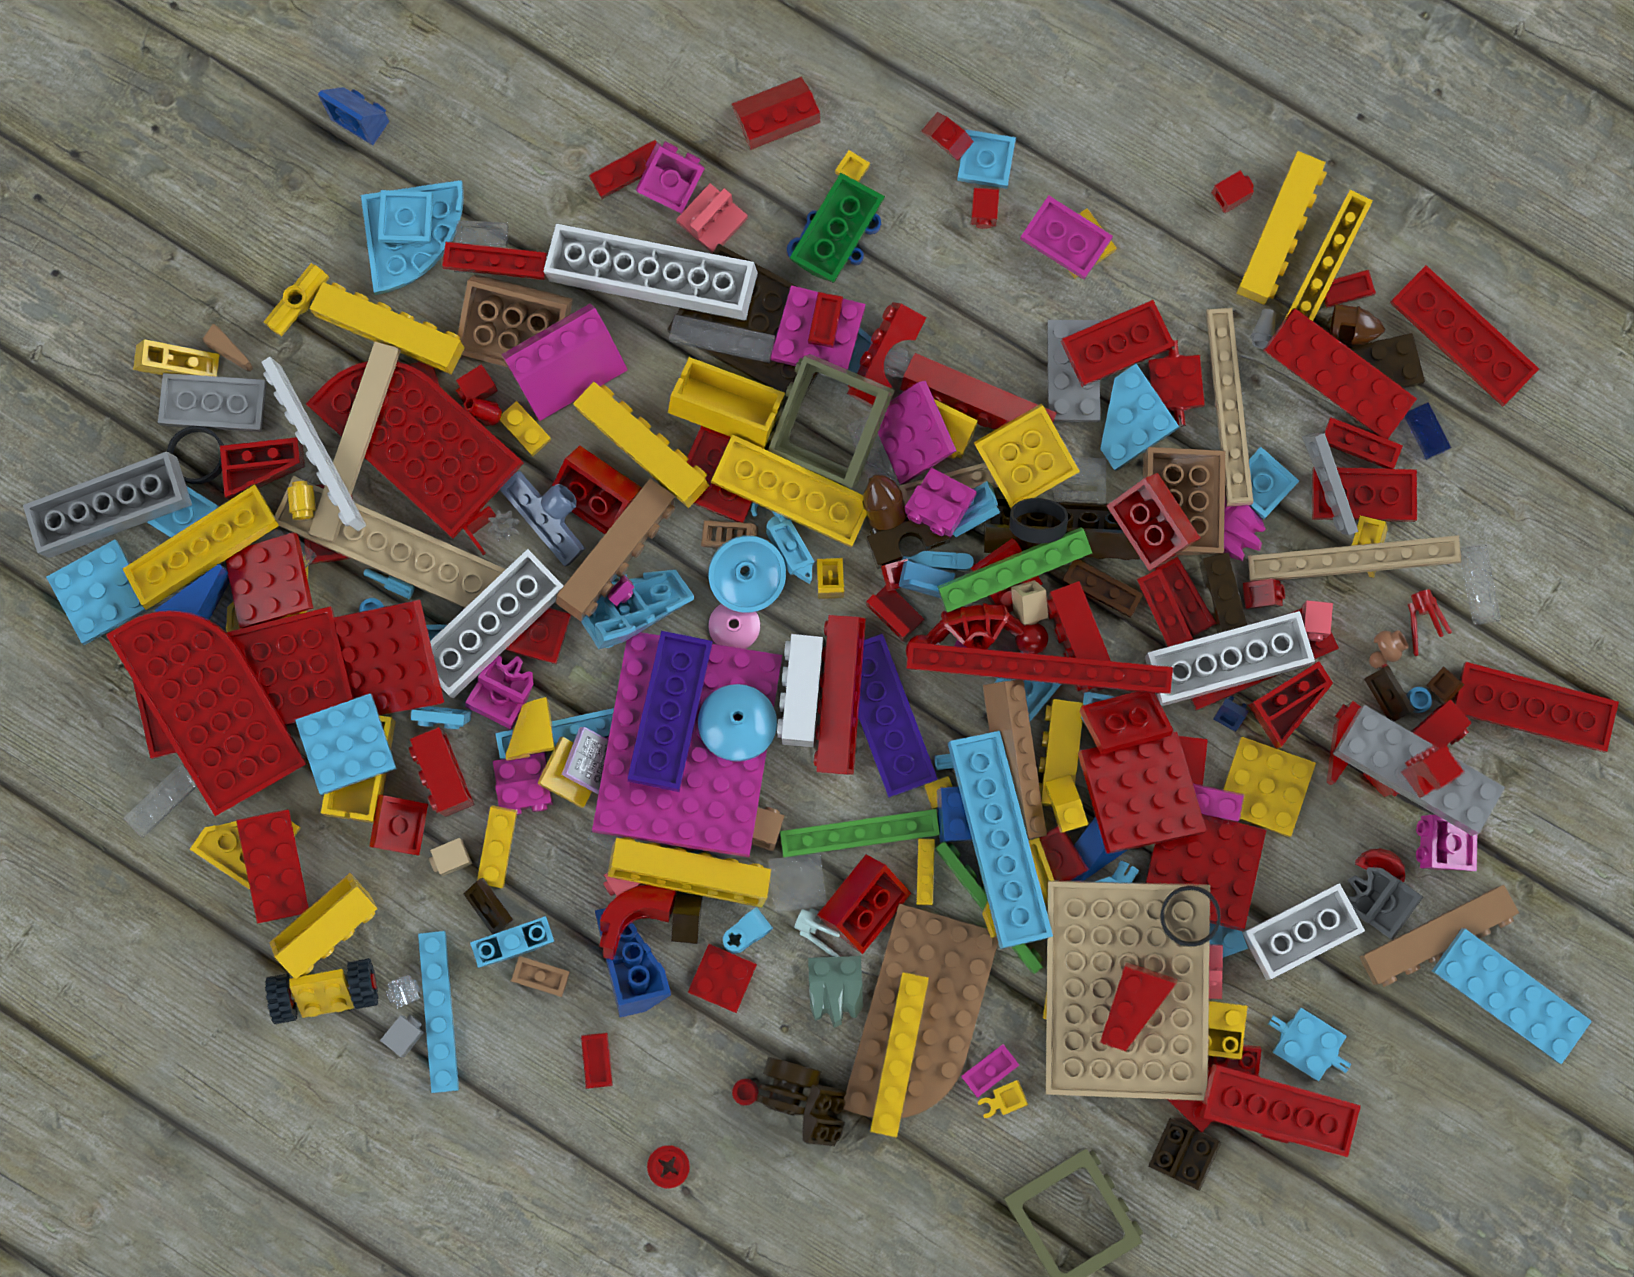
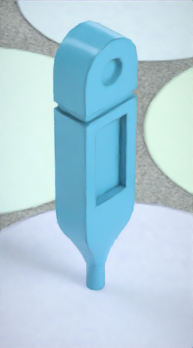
(943, 560)

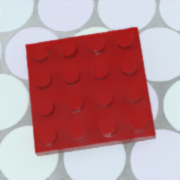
(390, 657)
(1142, 794)
(1221, 857)

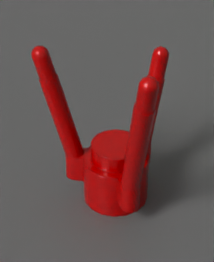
(1424, 604)

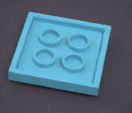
(96, 592)
(345, 744)

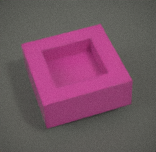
(621, 591)

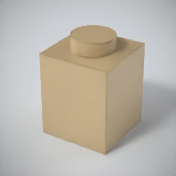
(1029, 602)
(450, 857)

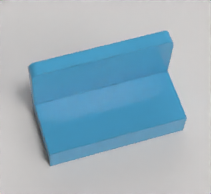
(923, 578)

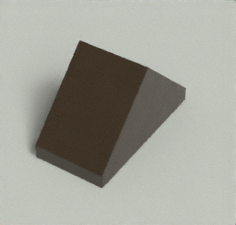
(686, 917)

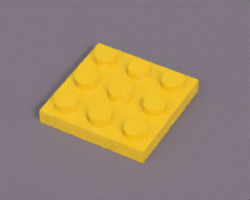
(1026, 456)
(1271, 783)

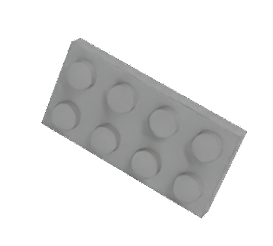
(1065, 392)
(212, 402)

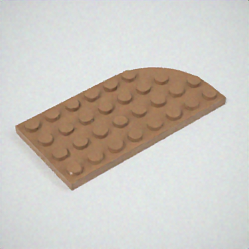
(958, 966)

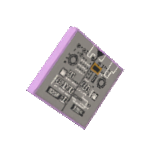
(586, 759)

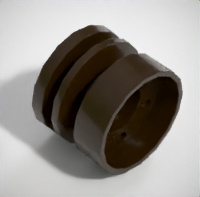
(787, 1086)

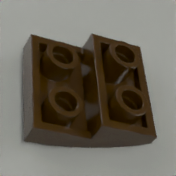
(821, 1114)
(1184, 1154)

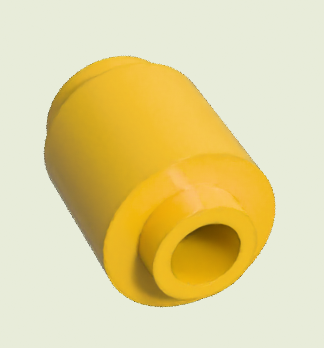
(301, 500)

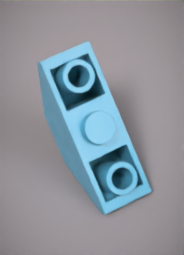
(512, 942)

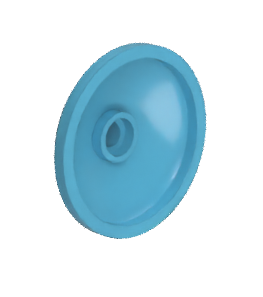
(755, 588)
(733, 738)

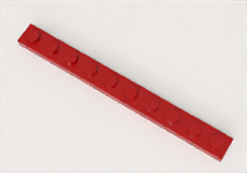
(1040, 668)

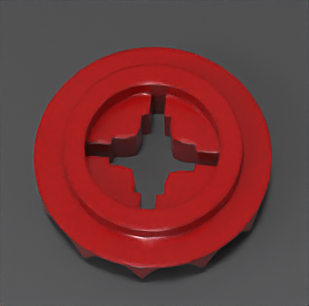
(666, 1154)

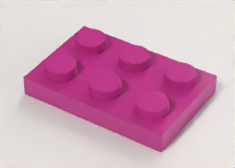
(1066, 237)

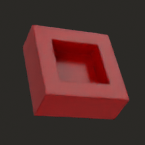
(892, 574)

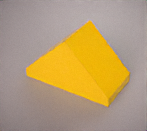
(830, 578)

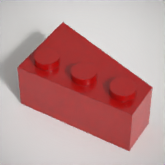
(259, 463)
(1289, 703)
(1134, 1004)

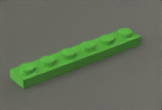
(1014, 570)
(859, 833)
(966, 876)

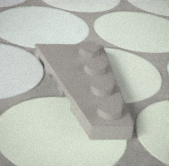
(1330, 480)

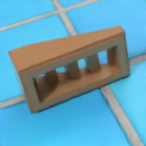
(221, 344)
(708, 527)

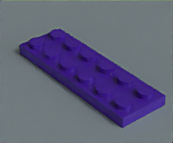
(670, 711)
(891, 723)

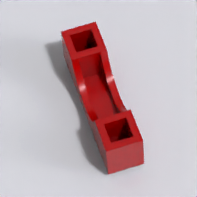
(898, 325)
(1431, 770)

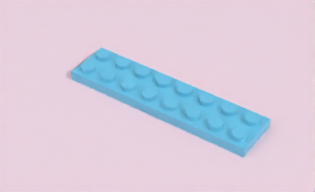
(1000, 839)

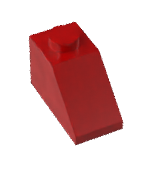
(947, 135)

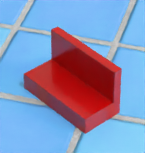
(895, 612)

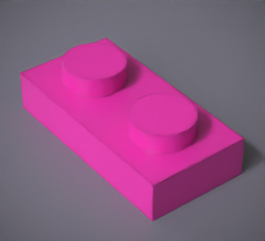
(1219, 802)
(990, 1070)

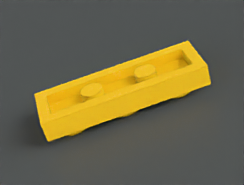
(497, 845)

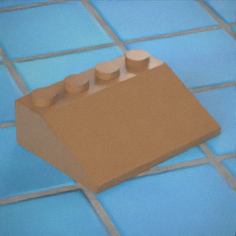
(503, 315)
(1198, 486)

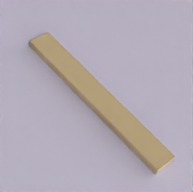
(1229, 406)
(357, 435)
(1355, 559)

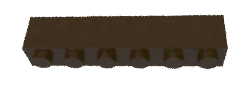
(1100, 527)

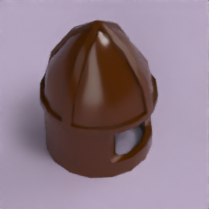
(1354, 325)
(883, 503)

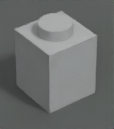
(403, 1035)

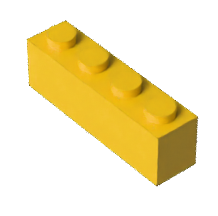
(1061, 743)

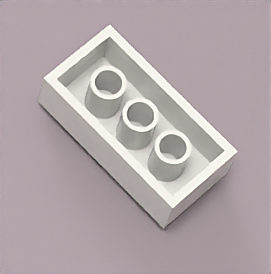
(802, 690)
(1303, 932)

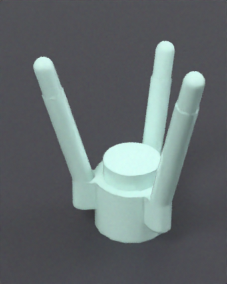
(808, 922)

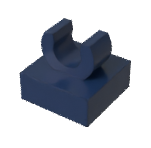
(1231, 714)

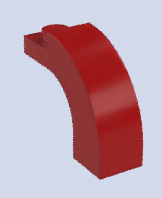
(629, 906)

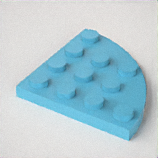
(403, 263)

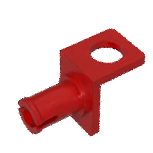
(478, 522)

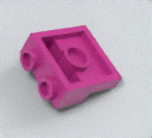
(670, 176)
(939, 503)
(518, 783)
(1445, 846)

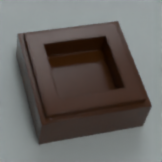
(1445, 684)

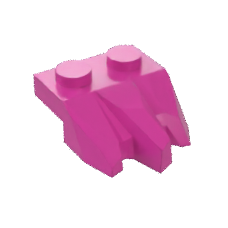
(1239, 530)
(501, 691)

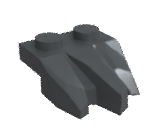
(1383, 900)

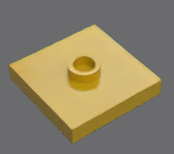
(557, 783)

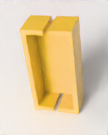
(725, 402)
(359, 799)
(323, 926)

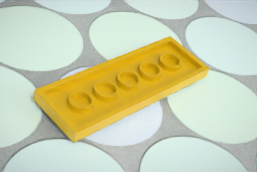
(790, 490)
(200, 547)

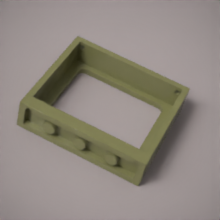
(787, 416)
(1090, 1161)

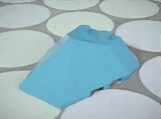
(652, 599)

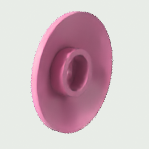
(740, 637)

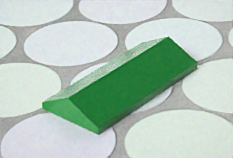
(836, 228)

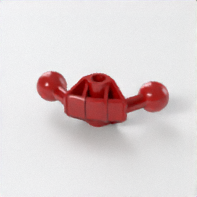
(979, 627)

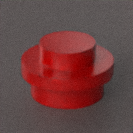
(745, 1092)

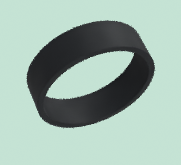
(188, 430)
(1035, 535)
(1187, 943)

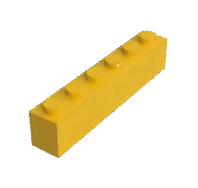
(1281, 228)
(1331, 254)
(384, 326)
(641, 444)
(689, 872)
(899, 1054)

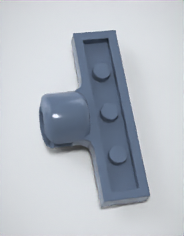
(546, 515)

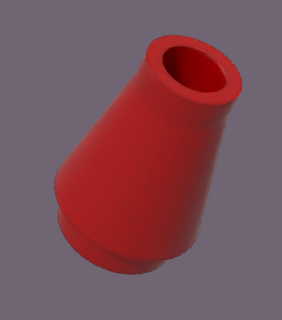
(485, 411)

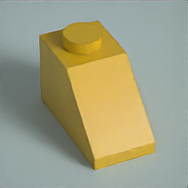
(1066, 803)

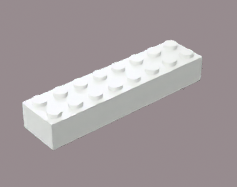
(650, 271)

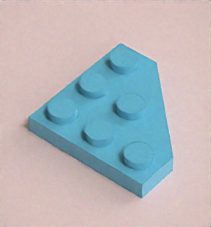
(1134, 419)

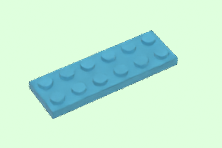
(1511, 996)

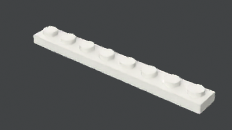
(316, 451)

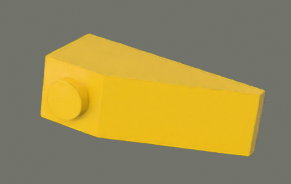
(172, 359)

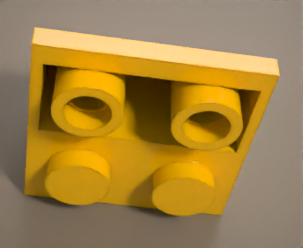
(1226, 1029)

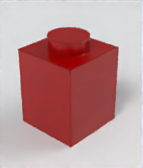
(1233, 191)
(984, 207)
(476, 384)

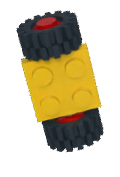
(321, 992)

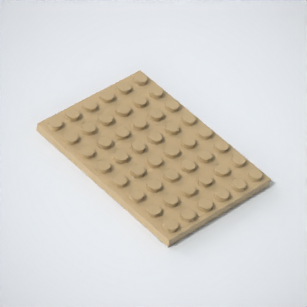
(1093, 937)

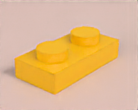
(524, 428)

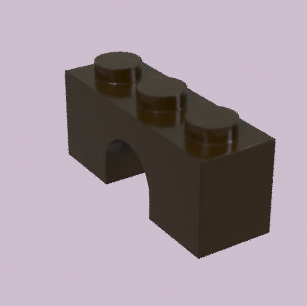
(885, 543)
(1221, 582)

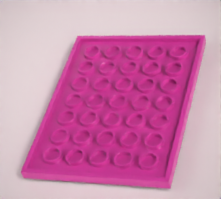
(716, 795)

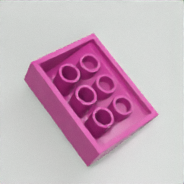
(564, 361)

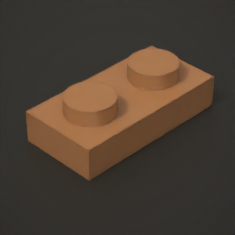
(540, 976)

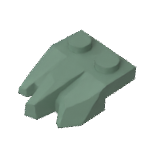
(835, 987)

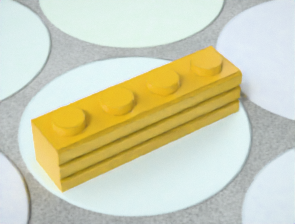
(925, 872)

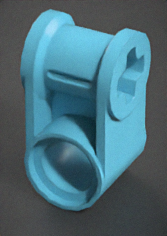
(750, 929)

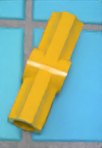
(286, 313)

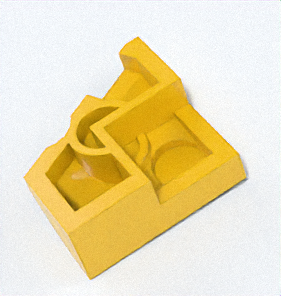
(532, 731)

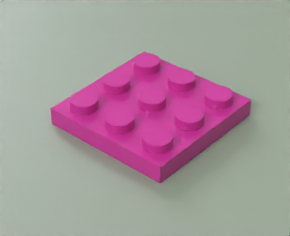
(795, 328)
(914, 433)

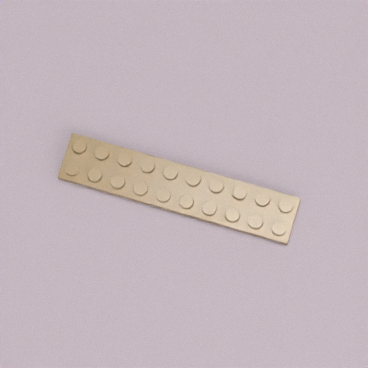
(402, 553)

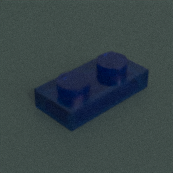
(1427, 431)

